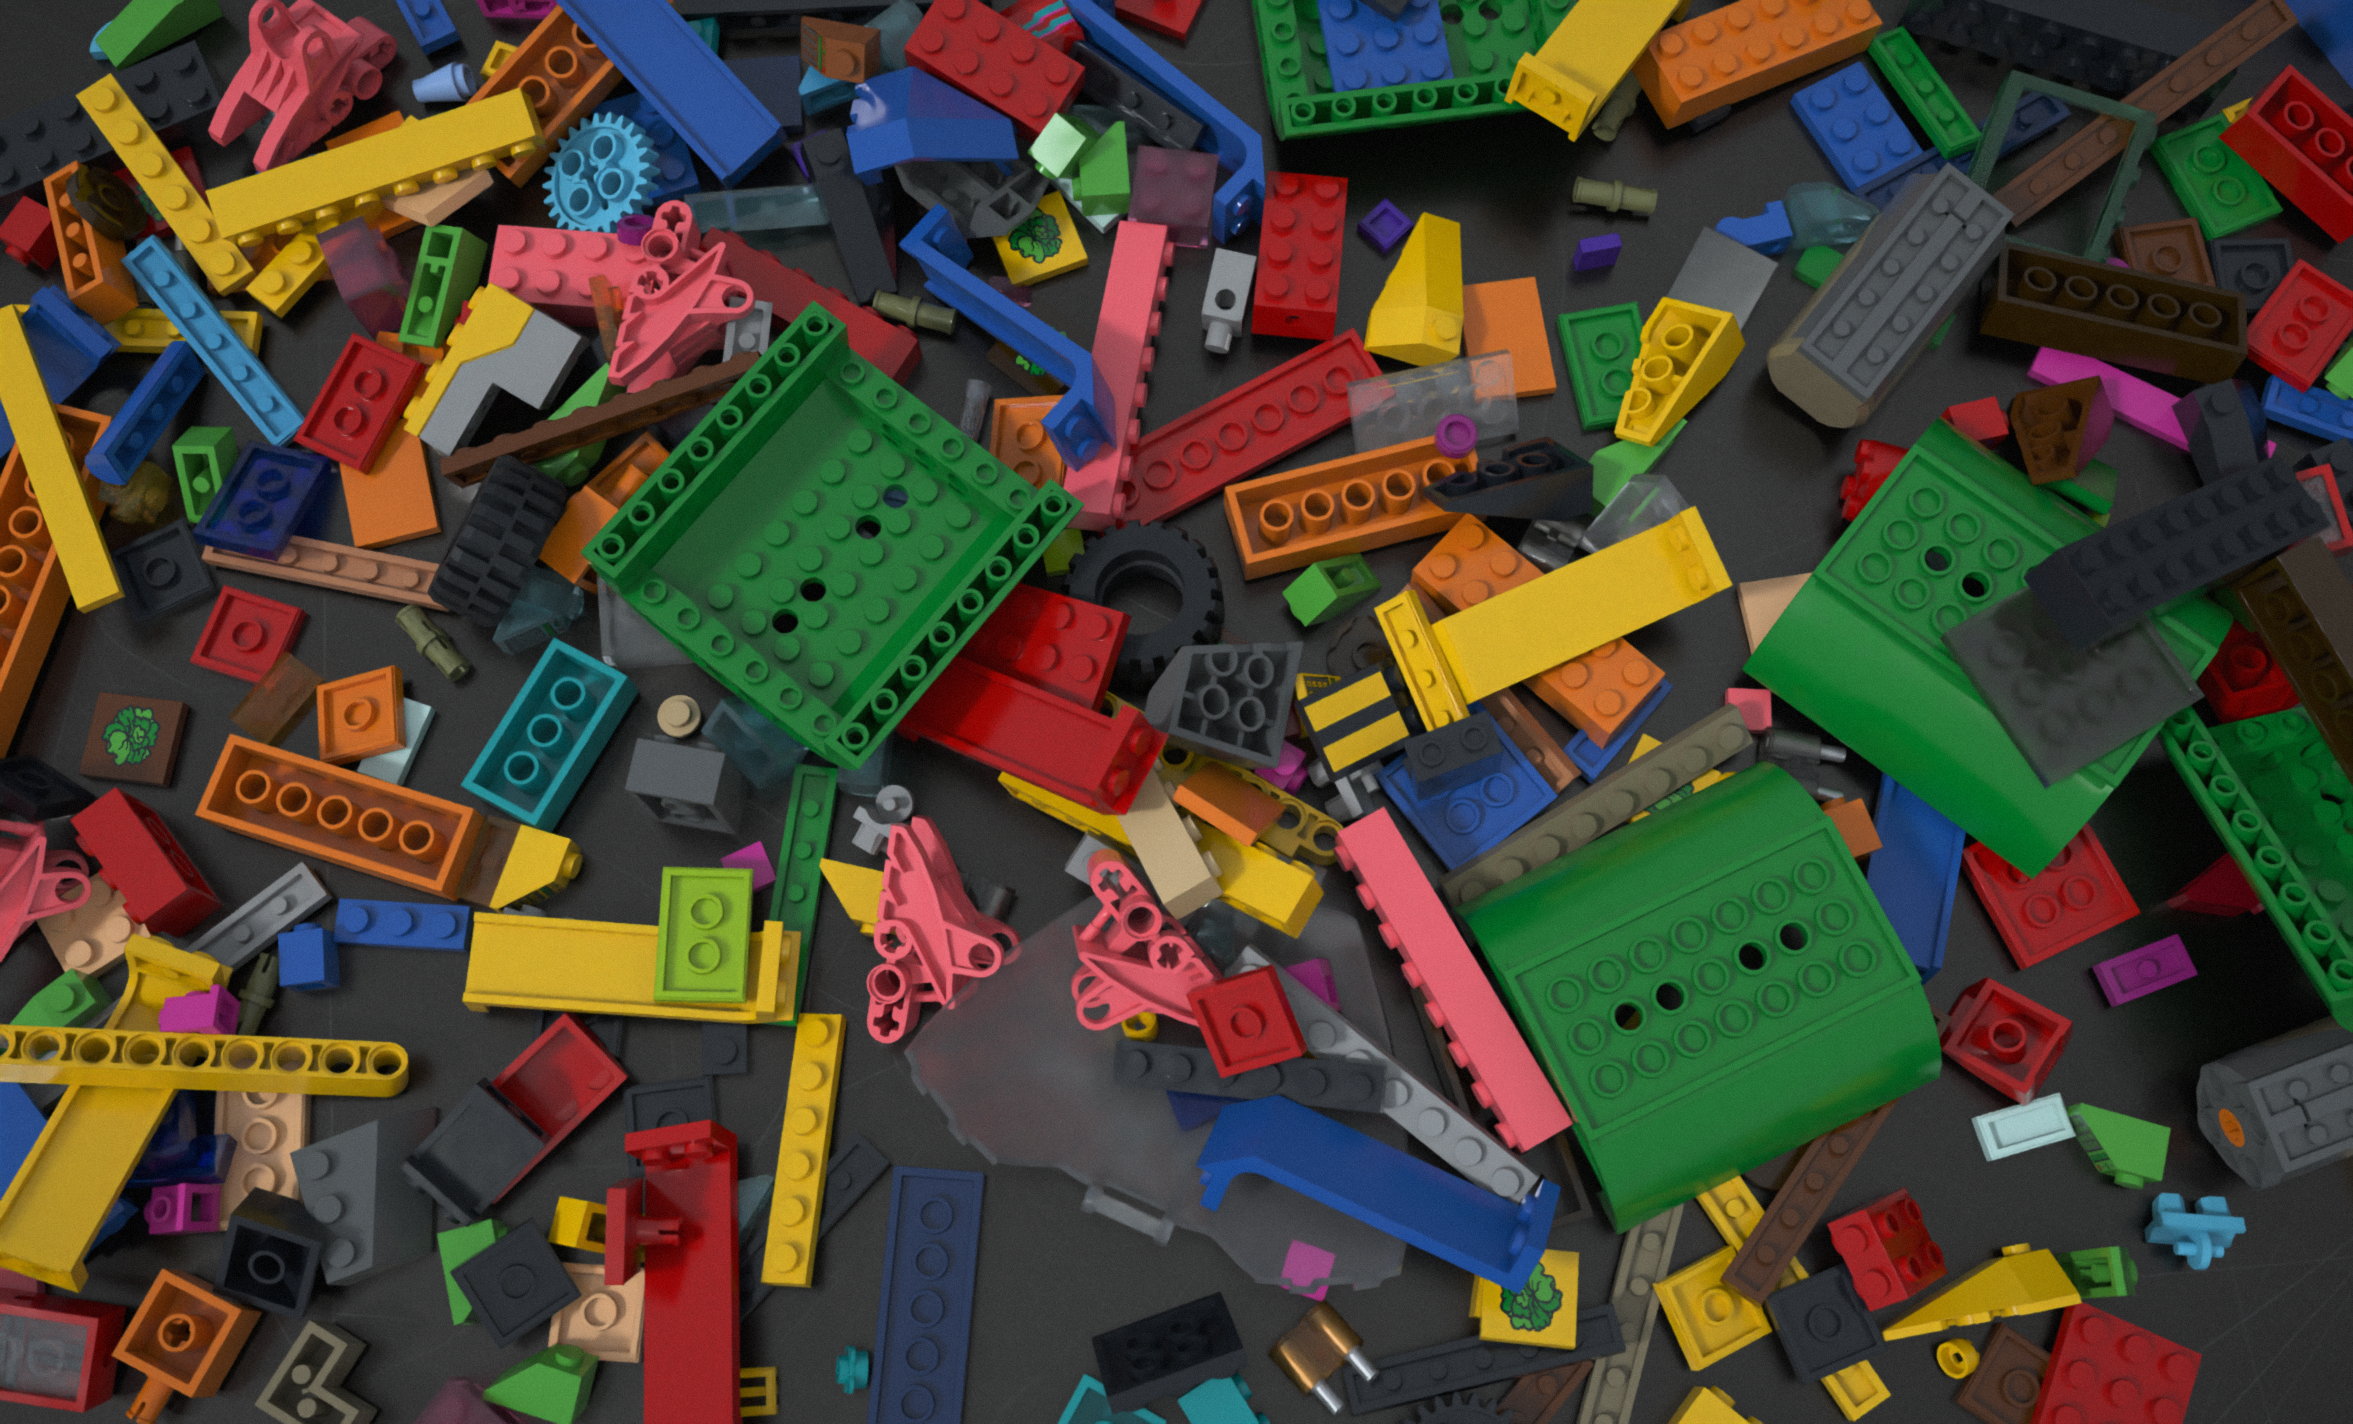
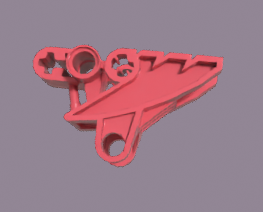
(304, 71)
(690, 312)
(33, 881)
(937, 927)
(1132, 960)

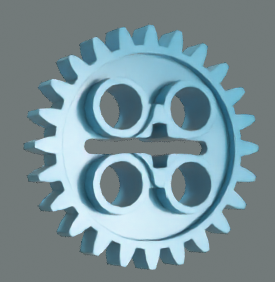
(601, 174)

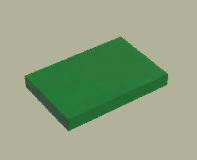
(2214, 179)
(1600, 358)

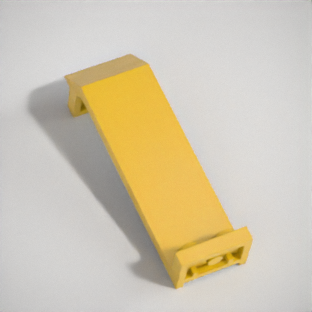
(1588, 58)
(1581, 606)
(612, 970)
(96, 1131)

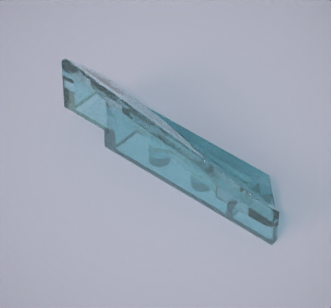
(757, 208)

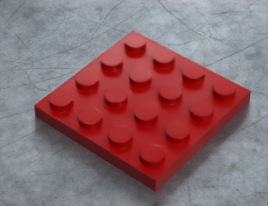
(1052, 644)

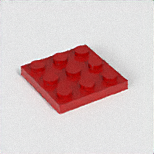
(2060, 906)
(2113, 1373)

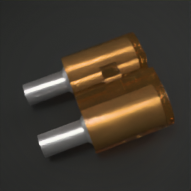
(1316, 1350)

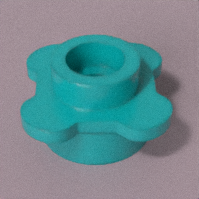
(852, 1369)

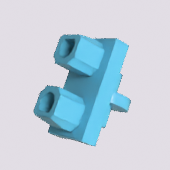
(2194, 1235)

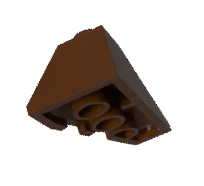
(2061, 427)

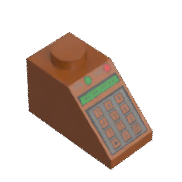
(840, 49)

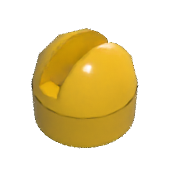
(1147, 1021)
(1949, 1362)

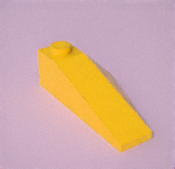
(1422, 301)
(1679, 362)
(2002, 1286)

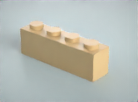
(1170, 848)

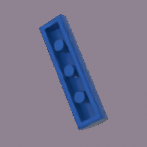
(145, 414)

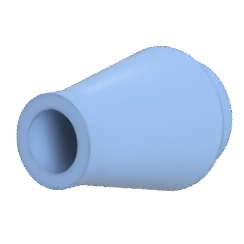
(446, 84)

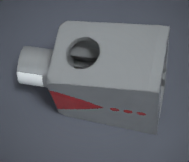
(1230, 287)

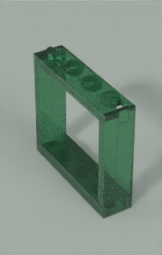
(2126, 175)

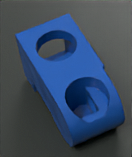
(1764, 233)

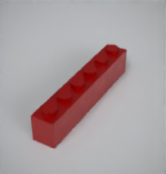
(886, 347)

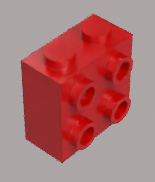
(1887, 1249)

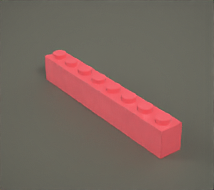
(1123, 356)
(1451, 981)

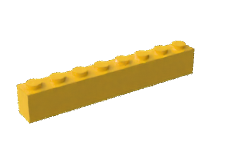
(376, 168)
(1251, 875)

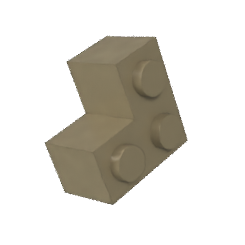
(310, 1380)

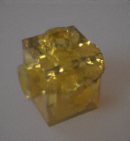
(140, 497)

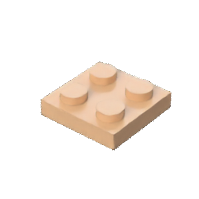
(93, 934)

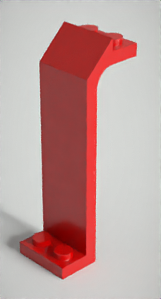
(1037, 736)
(691, 1286)

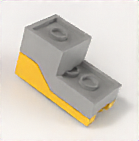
(499, 347)

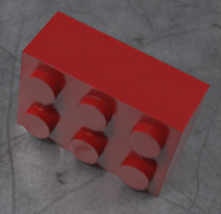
(144, 864)

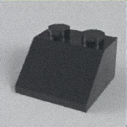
(270, 1254)

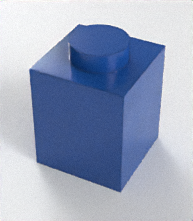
(308, 959)

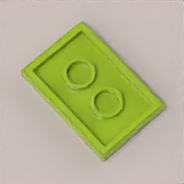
(704, 935)

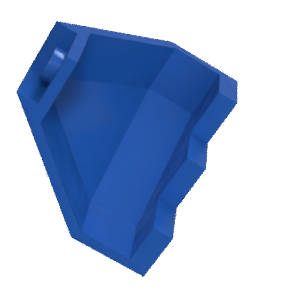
(922, 119)

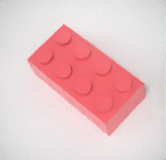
(554, 268)

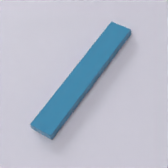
(215, 341)

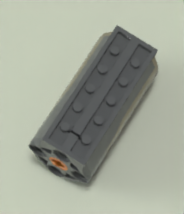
(1888, 297)
(2281, 1104)

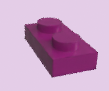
(2144, 970)

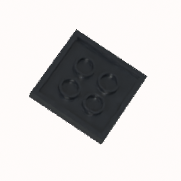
(1168, 1353)

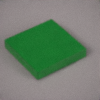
(2091, 488)

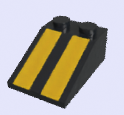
(1360, 718)

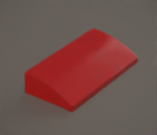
(560, 1081)

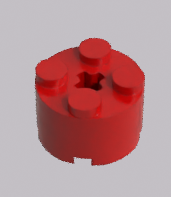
(1874, 465)

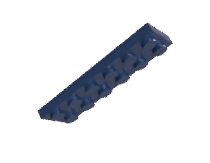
(926, 1297)

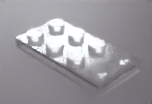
(1415, 400)

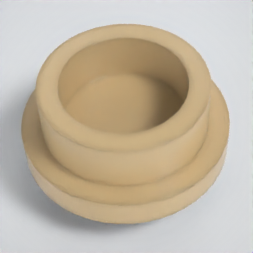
(679, 716)

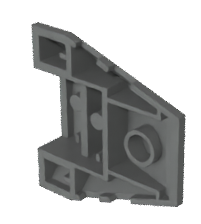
(978, 192)

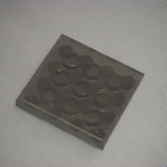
(2063, 703)

